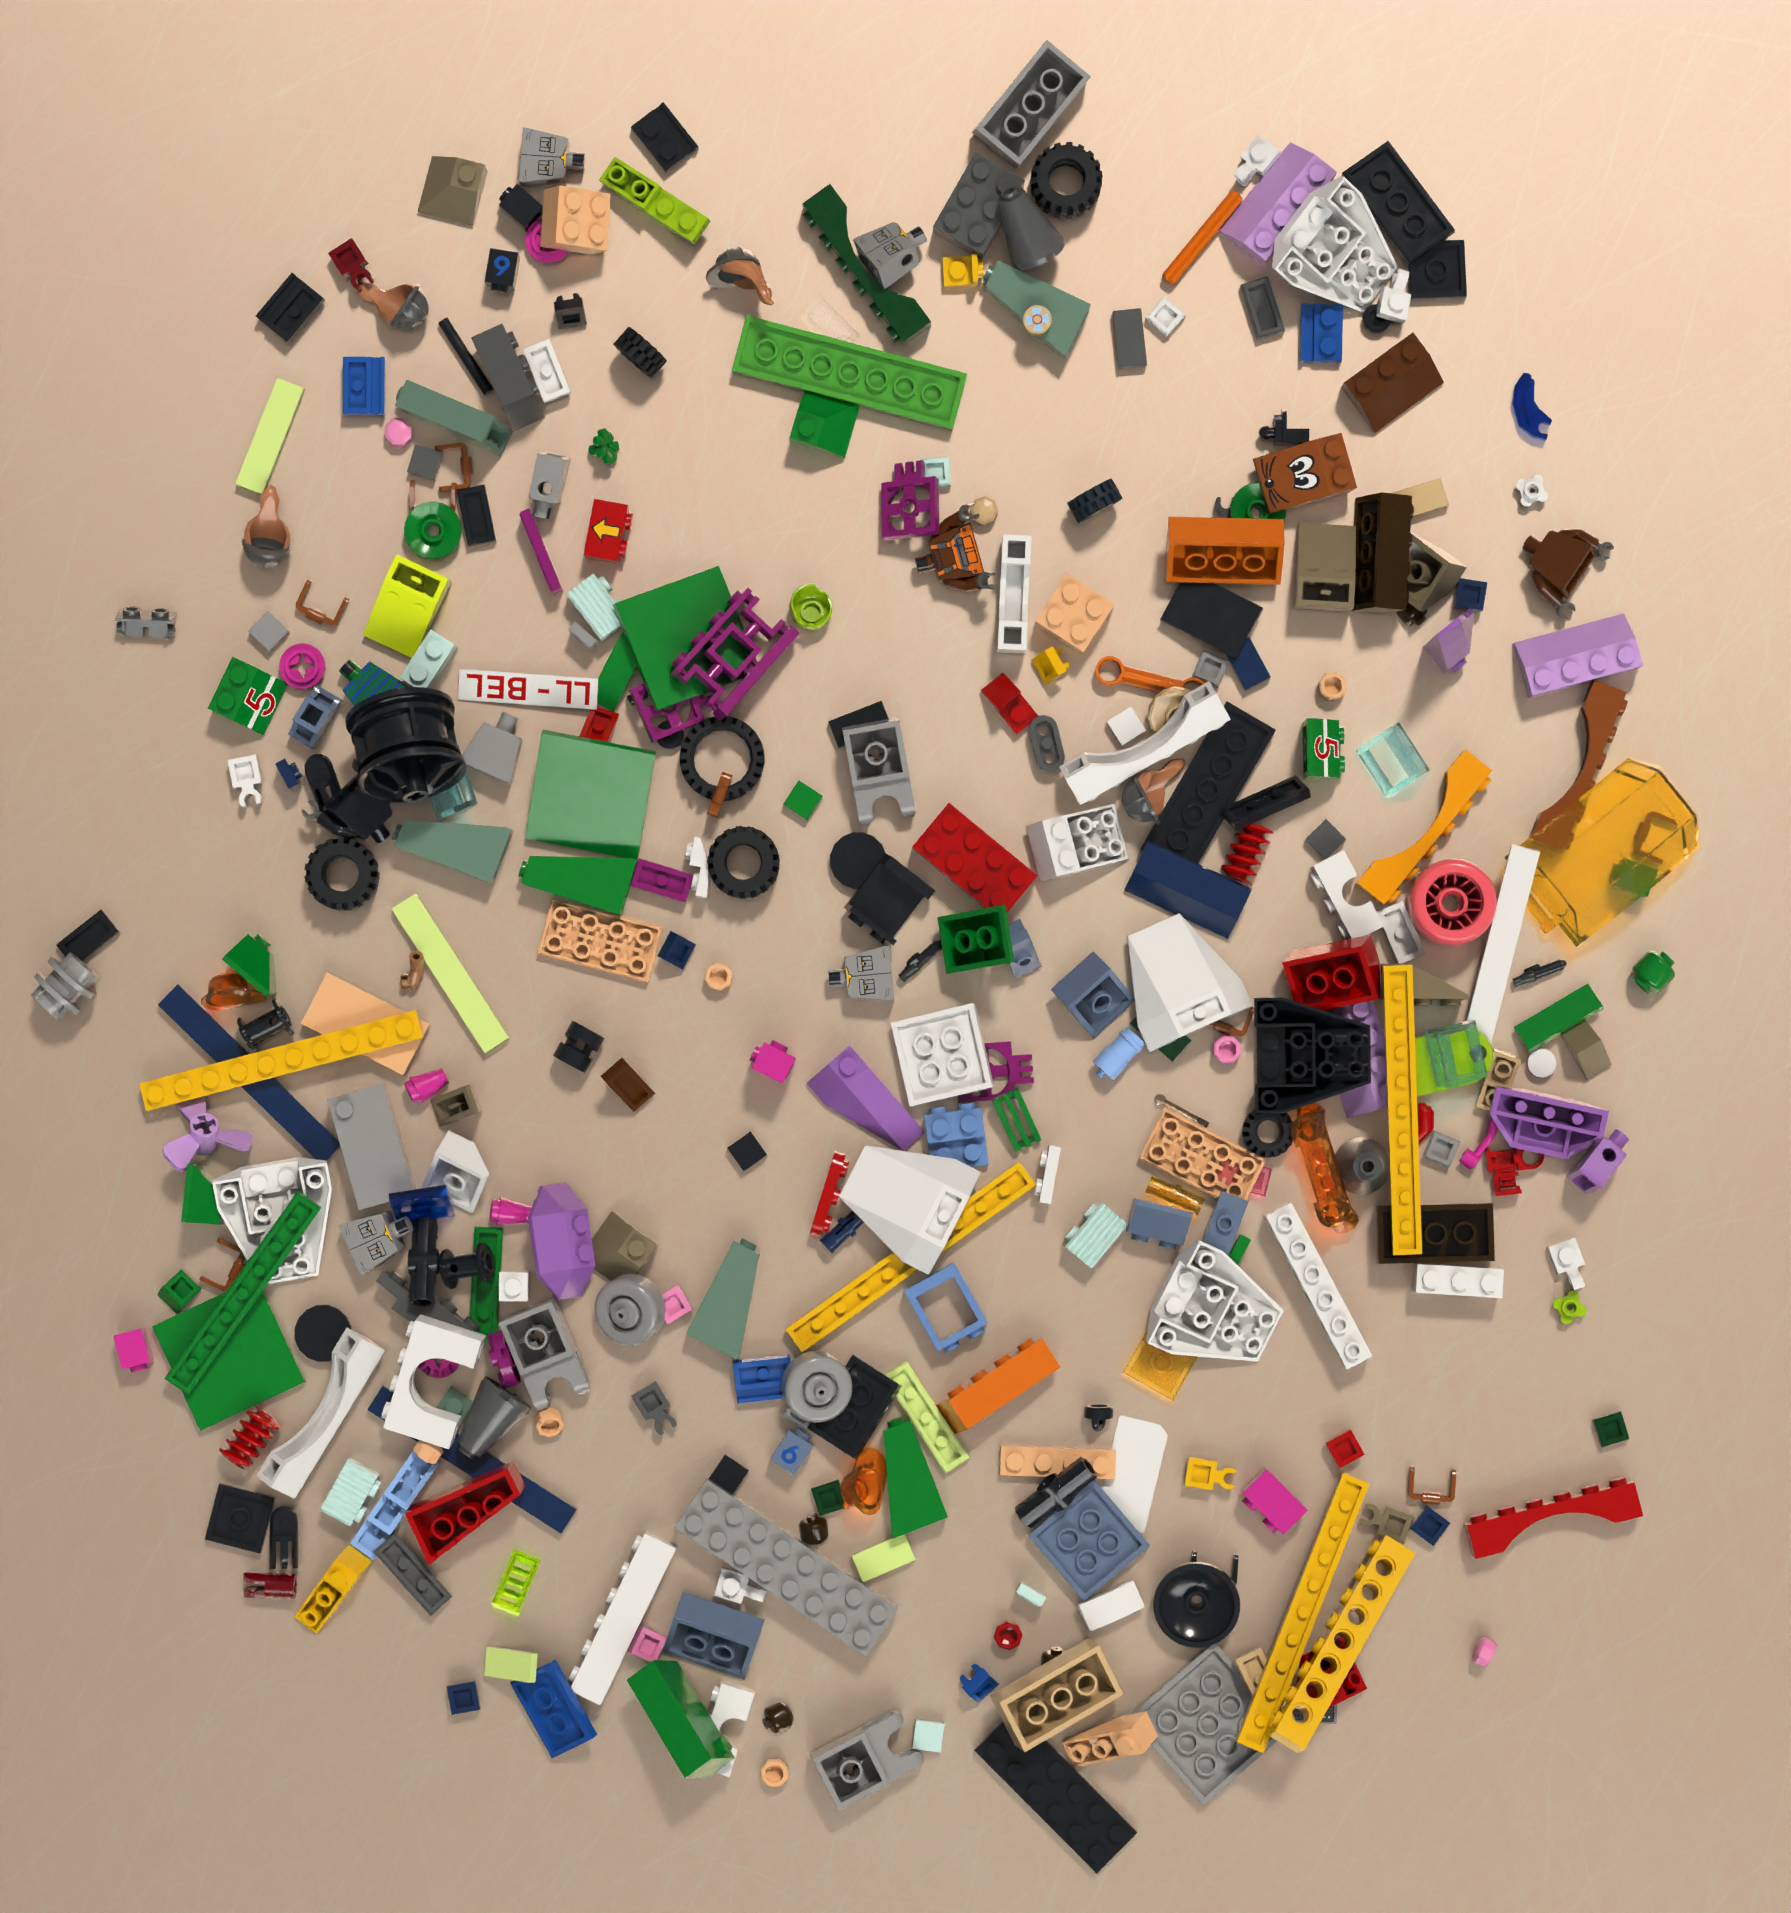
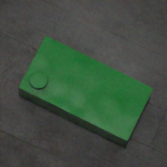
(681, 1719)

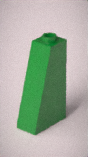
(587, 880)
(911, 1486)

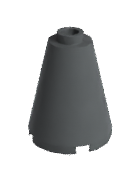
(1027, 230)
(1350, 1162)
(490, 1418)

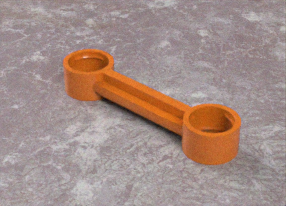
(1142, 678)

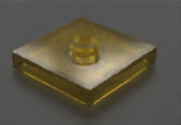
(1158, 1368)

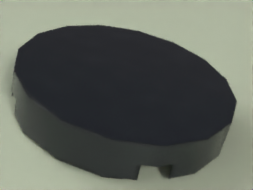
(855, 858)
(319, 1331)

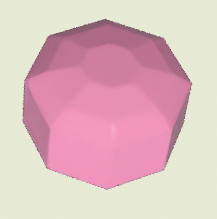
(398, 432)
(1227, 1049)
(1484, 1651)

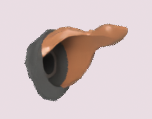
(739, 269)
(400, 306)
(266, 535)
(1145, 796)

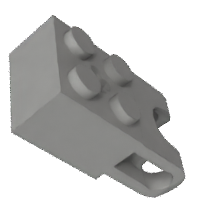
(878, 776)
(544, 1360)
(873, 1759)

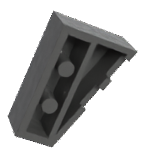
(508, 376)

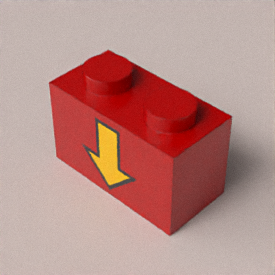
(607, 531)

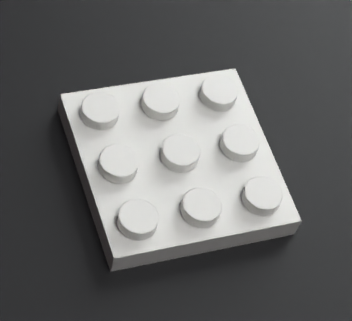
(942, 1054)

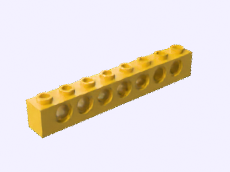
(1396, 1560)

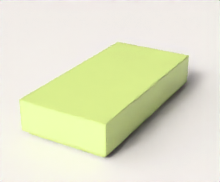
(883, 1557)
(510, 1664)

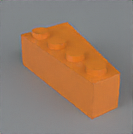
(997, 1386)

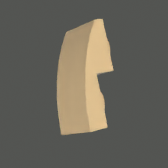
(1500, 1074)

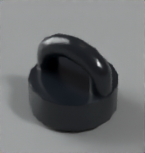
(1098, 1414)

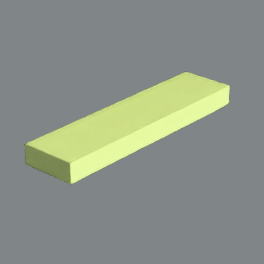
(270, 436)
(927, 1418)

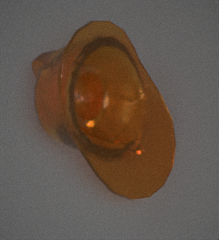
(230, 991)
(865, 1485)

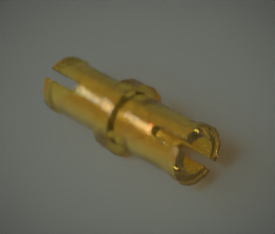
(1175, 1195)

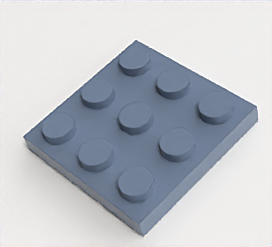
(1089, 1540)

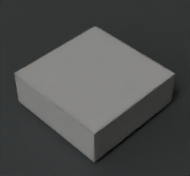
(268, 631)
(583, 636)
(1210, 668)
(1441, 1149)

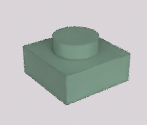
(455, 1402)

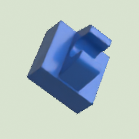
(980, 1684)

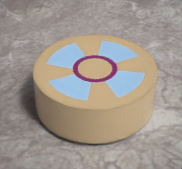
(1037, 320)

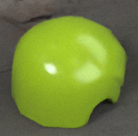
(810, 607)

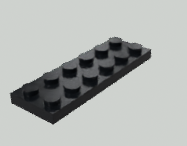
(1210, 784)
(1059, 1796)

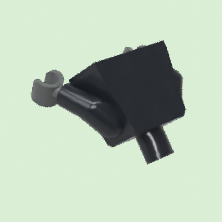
(353, 814)

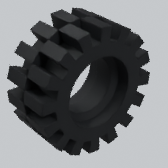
(640, 352)
(1261, 1148)

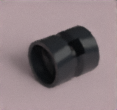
(574, 1056)

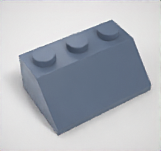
(713, 1635)

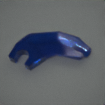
(1526, 410)

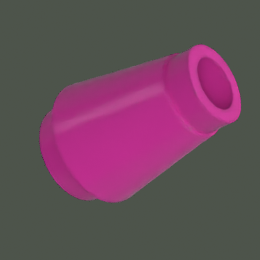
(425, 1085)
(508, 1212)

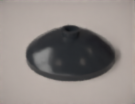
(1195, 1623)

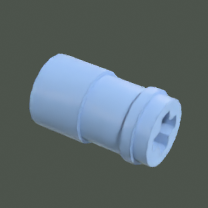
(1118, 1054)

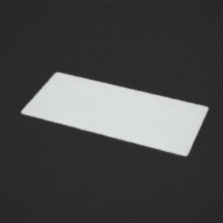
(1138, 1462)

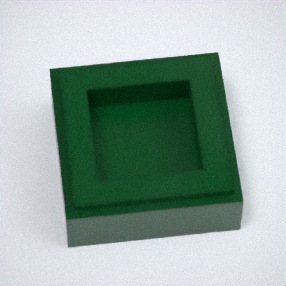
(1610, 1429)
(828, 1497)

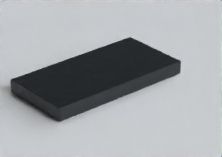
(1399, 203)

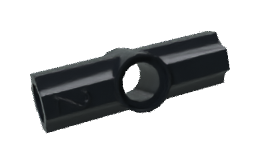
(423, 1262)
(1056, 1492)

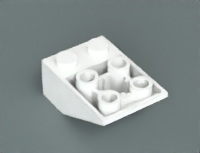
(1076, 842)

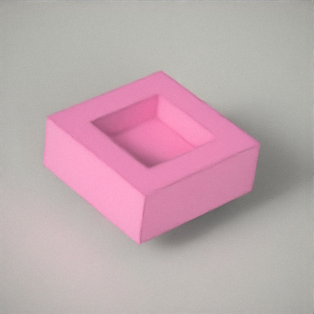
(675, 1304)
(647, 1644)

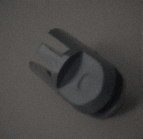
(321, 778)
(283, 1529)

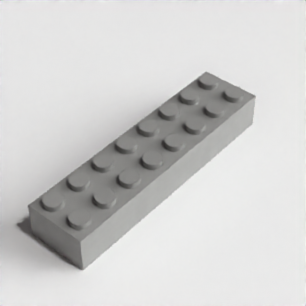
(787, 1567)

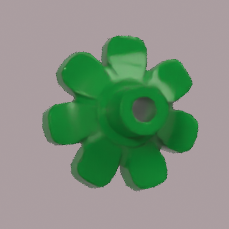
(604, 447)

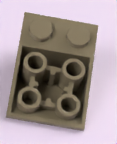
(1325, 567)
(1429, 988)

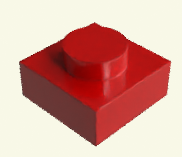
(1344, 1448)

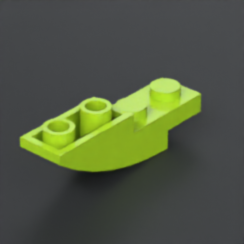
(654, 201)

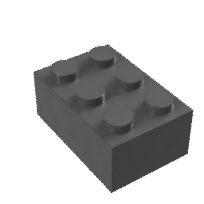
(972, 211)

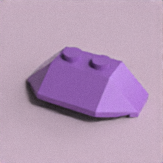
(1546, 1121)
(561, 1241)

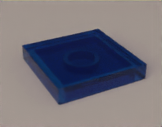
(423, 1202)

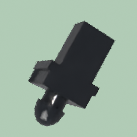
(1282, 435)

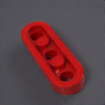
(829, 1194)

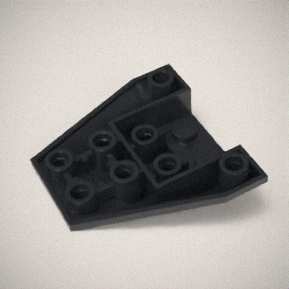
(1306, 1055)

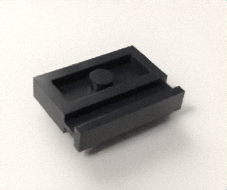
(664, 137)
(290, 308)

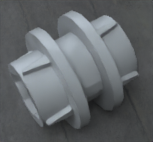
(64, 985)

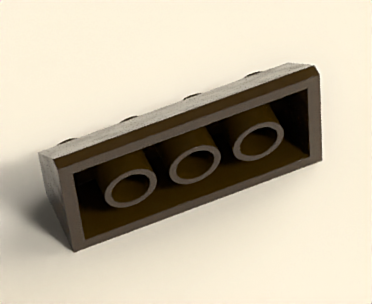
(1382, 552)

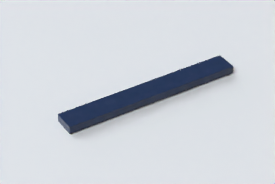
(268, 1092)
(533, 1499)

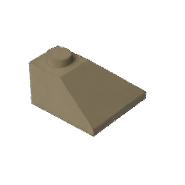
(453, 189)
(1431, 573)
(620, 1248)

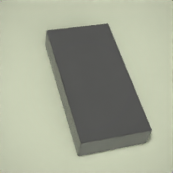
(1262, 308)
(1129, 338)

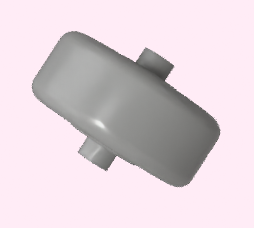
(630, 1309)
(816, 1386)

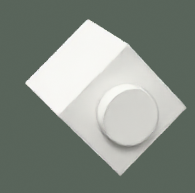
(514, 1286)

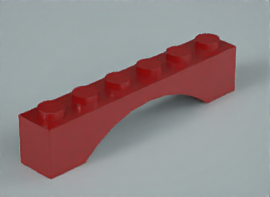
(1495, 1533)

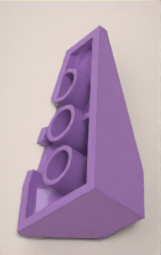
(1452, 643)
(860, 1096)

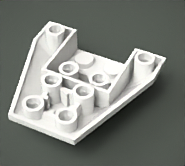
(1334, 247)
(1179, 982)
(257, 1195)
(909, 1200)
(1211, 1308)

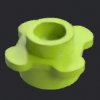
(1577, 1308)

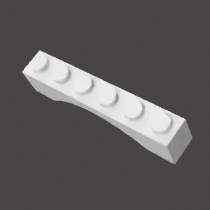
(1097, 772)
(292, 1462)

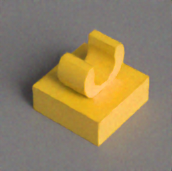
(1049, 664)

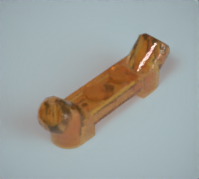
(1322, 1167)

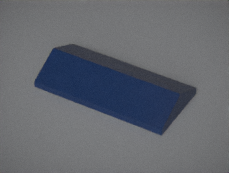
(1188, 889)

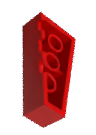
(456, 1512)

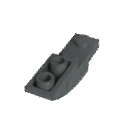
(441, 1310)

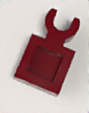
(350, 262)

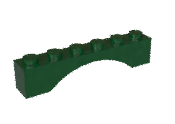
(900, 312)

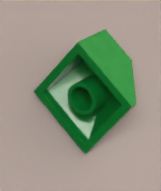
(824, 424)
(254, 963)
(199, 1197)

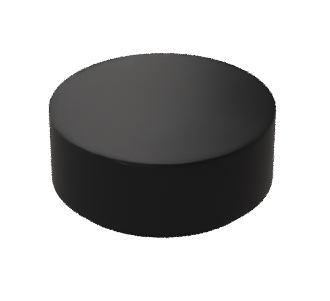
(1373, 323)
(671, 741)

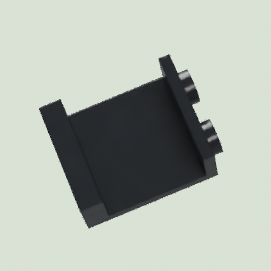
(887, 899)

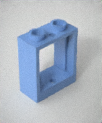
(932, 1281)

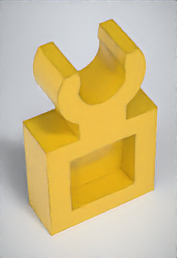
(1203, 1474)

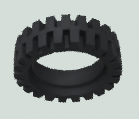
(732, 725)

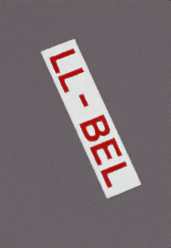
(528, 689)

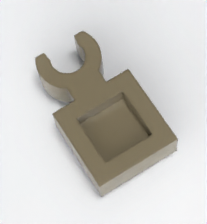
(1391, 1523)

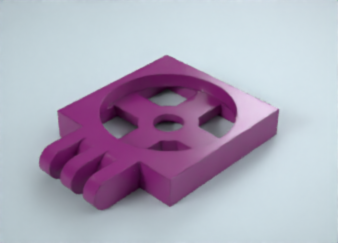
(907, 482)
(672, 716)
(1012, 1070)

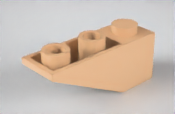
(1112, 1740)

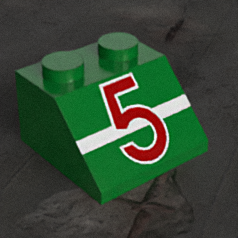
(247, 696)
(1322, 749)

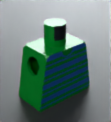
(367, 681)

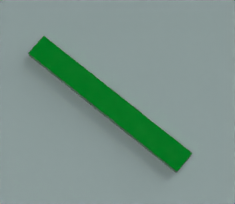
(242, 1292)

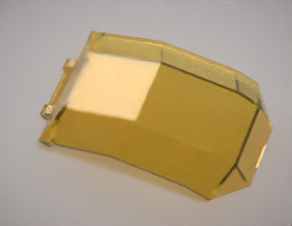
(1610, 848)

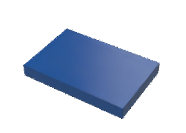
(554, 1710)

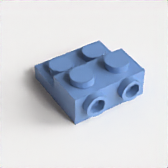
(957, 1134)

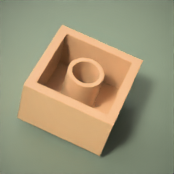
(575, 220)
(1074, 614)

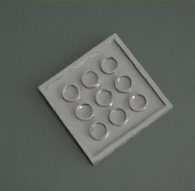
(1199, 1721)

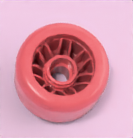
(1474, 899)

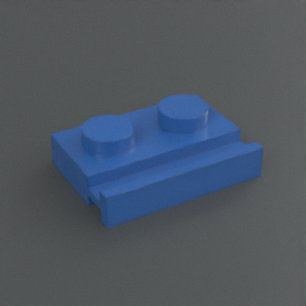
(1321, 333)
(363, 385)
(759, 1378)

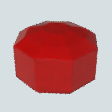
(1008, 1635)

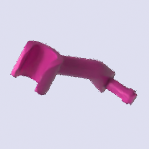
(1470, 1158)

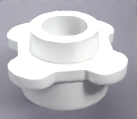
(1528, 498)

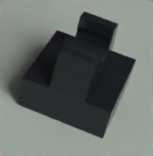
(570, 312)

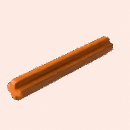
(1202, 237)

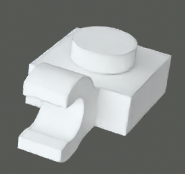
(1257, 158)
(1394, 301)
(1566, 1258)
(734, 1586)

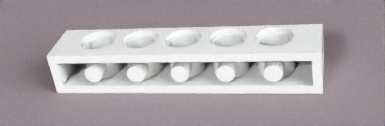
(1317, 1285)

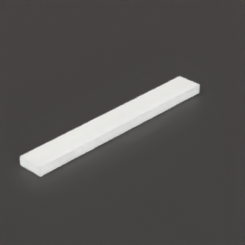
(1502, 939)

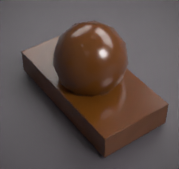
(627, 1084)

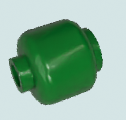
(1653, 972)

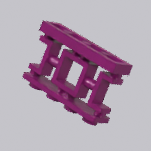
(749, 668)

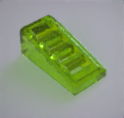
(507, 1606)

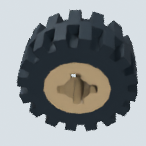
(1094, 500)

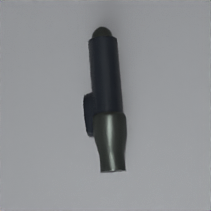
(918, 960)
(1537, 972)

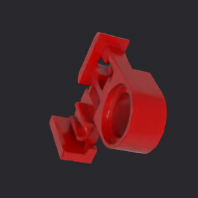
(1505, 1169)

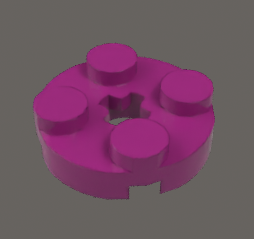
(502, 1357)

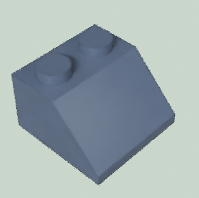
(1093, 994)
(1158, 1222)

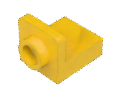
(962, 271)

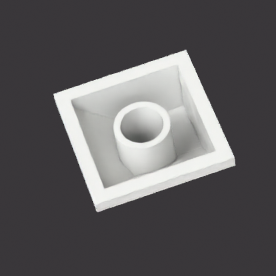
(460, 1169)

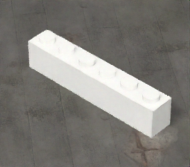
(622, 1618)

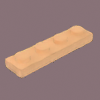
(1050, 1460)

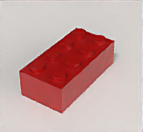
(973, 860)

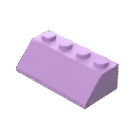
(1275, 201)
(1577, 655)
(1373, 1095)

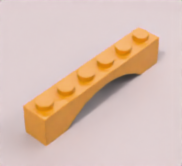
(1460, 783)

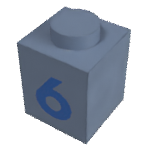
(792, 1450)

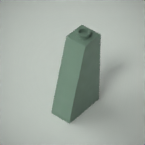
(1019, 291)
(454, 417)
(462, 847)
(726, 1305)

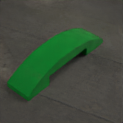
(616, 675)

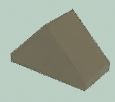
(1586, 1049)
(456, 1105)

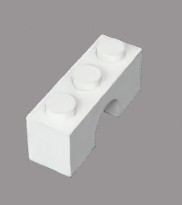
(1331, 877)
(1458, 1280)
(730, 1702)

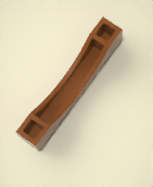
(1599, 714)

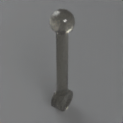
(1161, 1099)

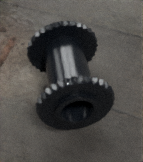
(262, 1027)
(467, 1265)

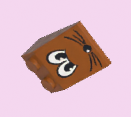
(1305, 473)

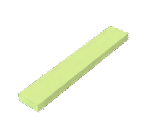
(450, 973)

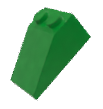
(976, 939)

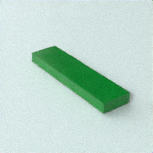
(485, 1295)

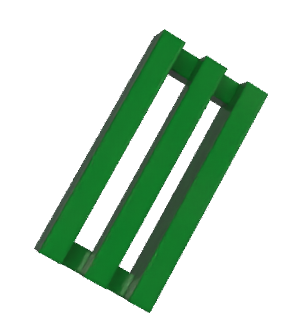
(1026, 1141)

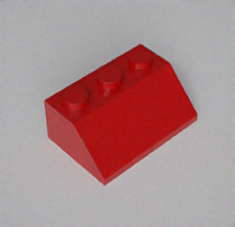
(1334, 973)

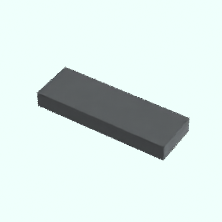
(412, 1573)

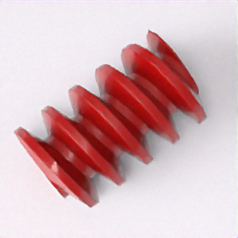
(1245, 852)
(250, 1438)

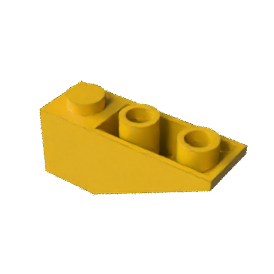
(332, 1588)

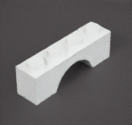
(1014, 594)

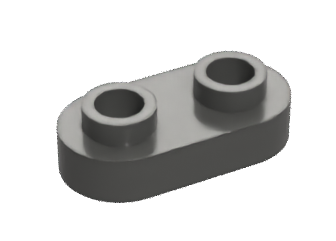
(1046, 744)

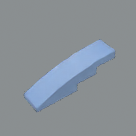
(393, 1504)

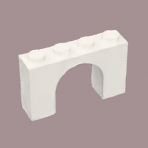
(407, 1411)

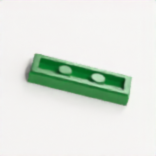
(1558, 1018)

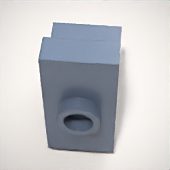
(314, 716)
(1023, 950)
(1225, 1221)

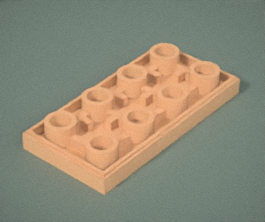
(600, 940)
(343, 1005)
(1190, 1155)

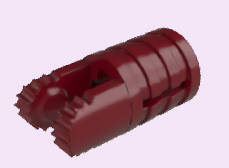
(275, 1587)

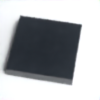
(1439, 273)
(240, 1518)

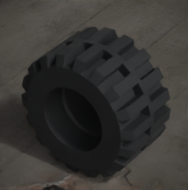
(1070, 156)
(743, 837)
(319, 863)

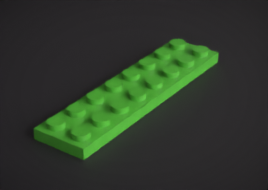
(849, 372)

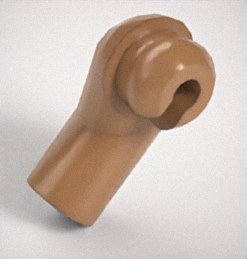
(416, 971)

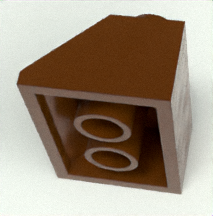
(1393, 382)

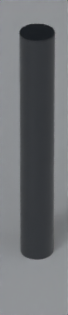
(465, 356)

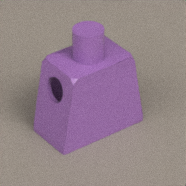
(1592, 1169)

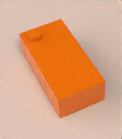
(1224, 550)

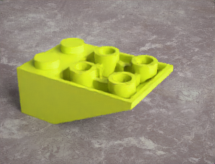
(406, 606)

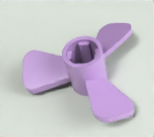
(202, 1135)

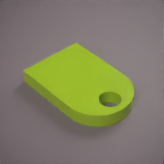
(1463, 1060)

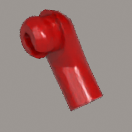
(1425, 1121)

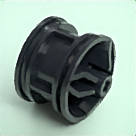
(405, 744)

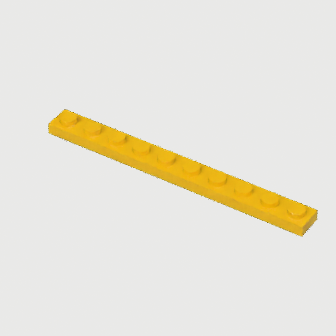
(281, 1060)
(1402, 1109)
(892, 1270)
(1302, 1611)

